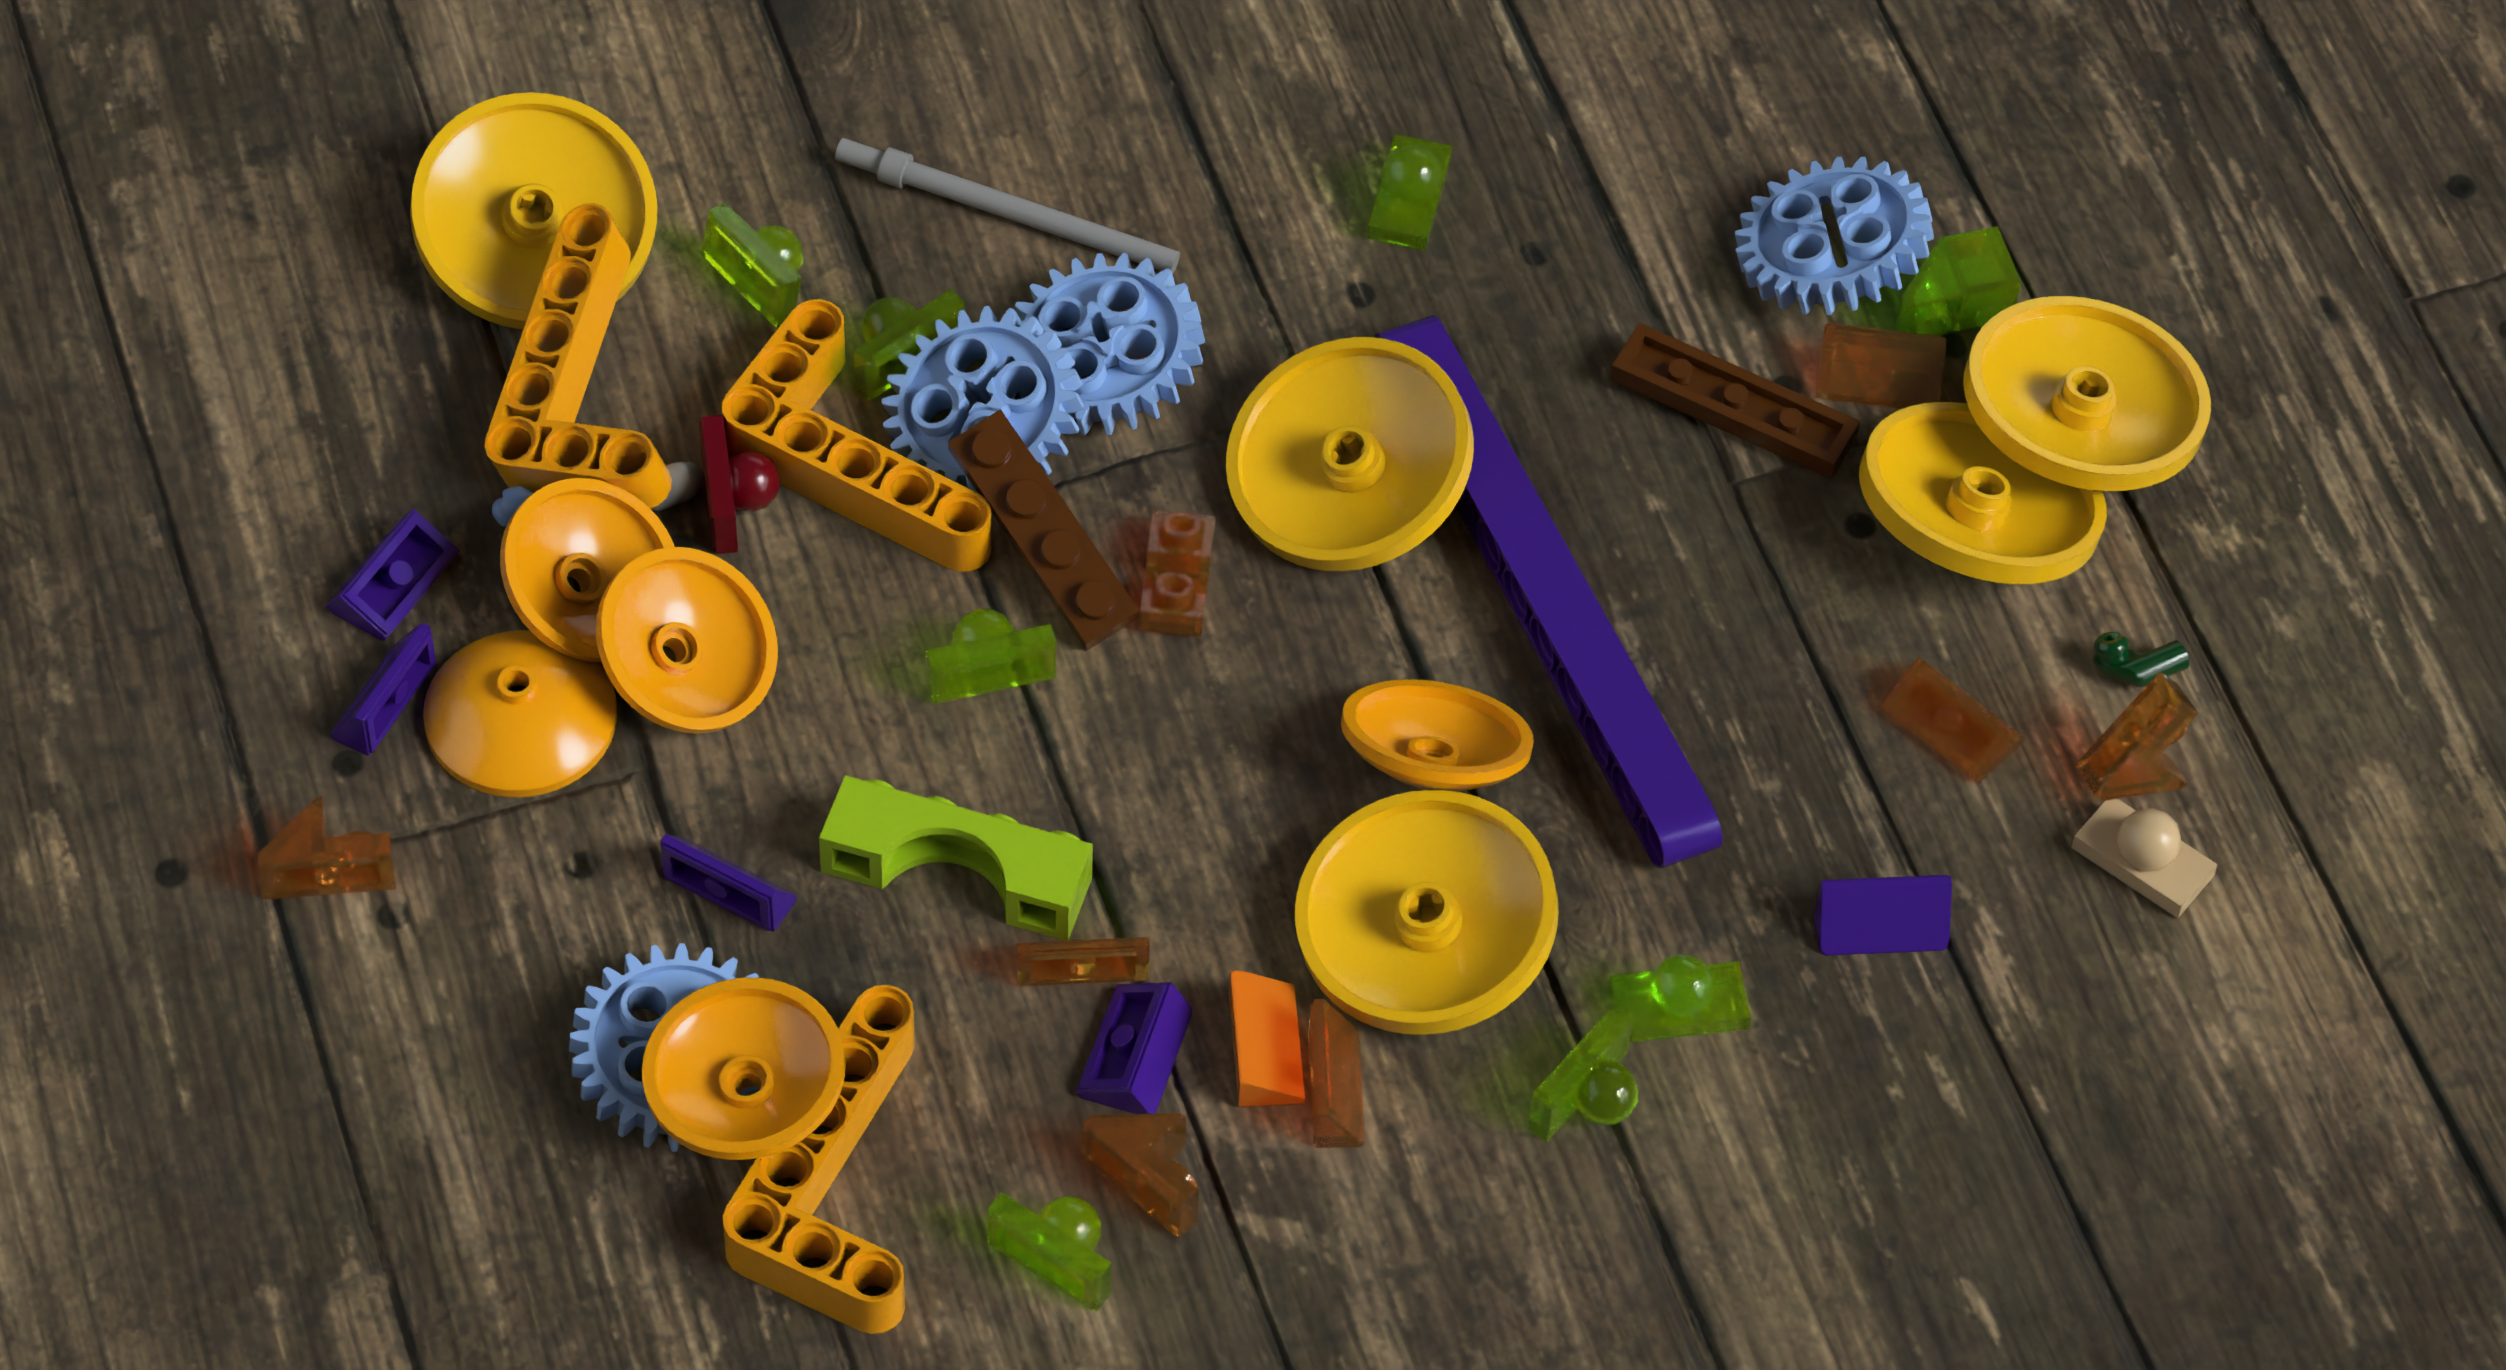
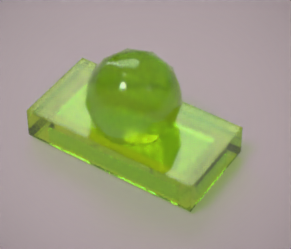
(1410, 192)
(757, 262)
(891, 329)
(989, 657)
(1682, 999)
(1588, 1081)
(1054, 1245)

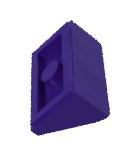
(393, 576)
(387, 692)
(725, 882)
(1883, 915)
(1136, 1047)

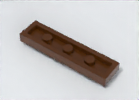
(1735, 400)
(1043, 530)

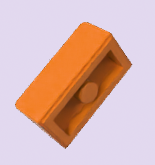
(1265, 1040)

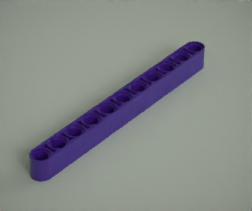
(1572, 630)

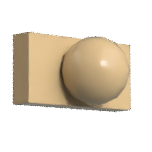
(2145, 853)

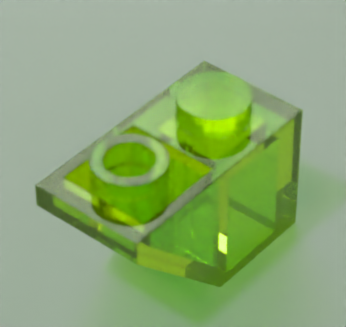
(1960, 285)

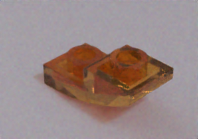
(1177, 573)

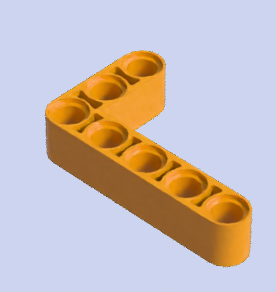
(570, 315)
(773, 415)
(816, 1161)

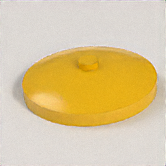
(502, 185)
(2087, 393)
(1349, 454)
(1972, 506)
(1426, 912)

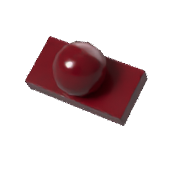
(741, 482)

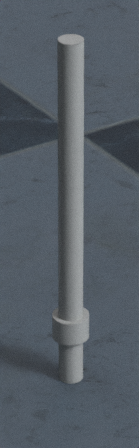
(898, 169)

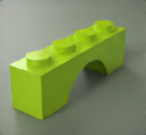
(885, 831)

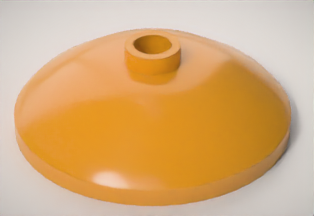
(577, 532)
(711, 624)
(1436, 734)
(525, 738)
(736, 1039)

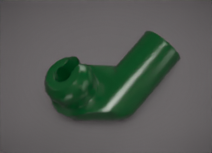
(2137, 668)

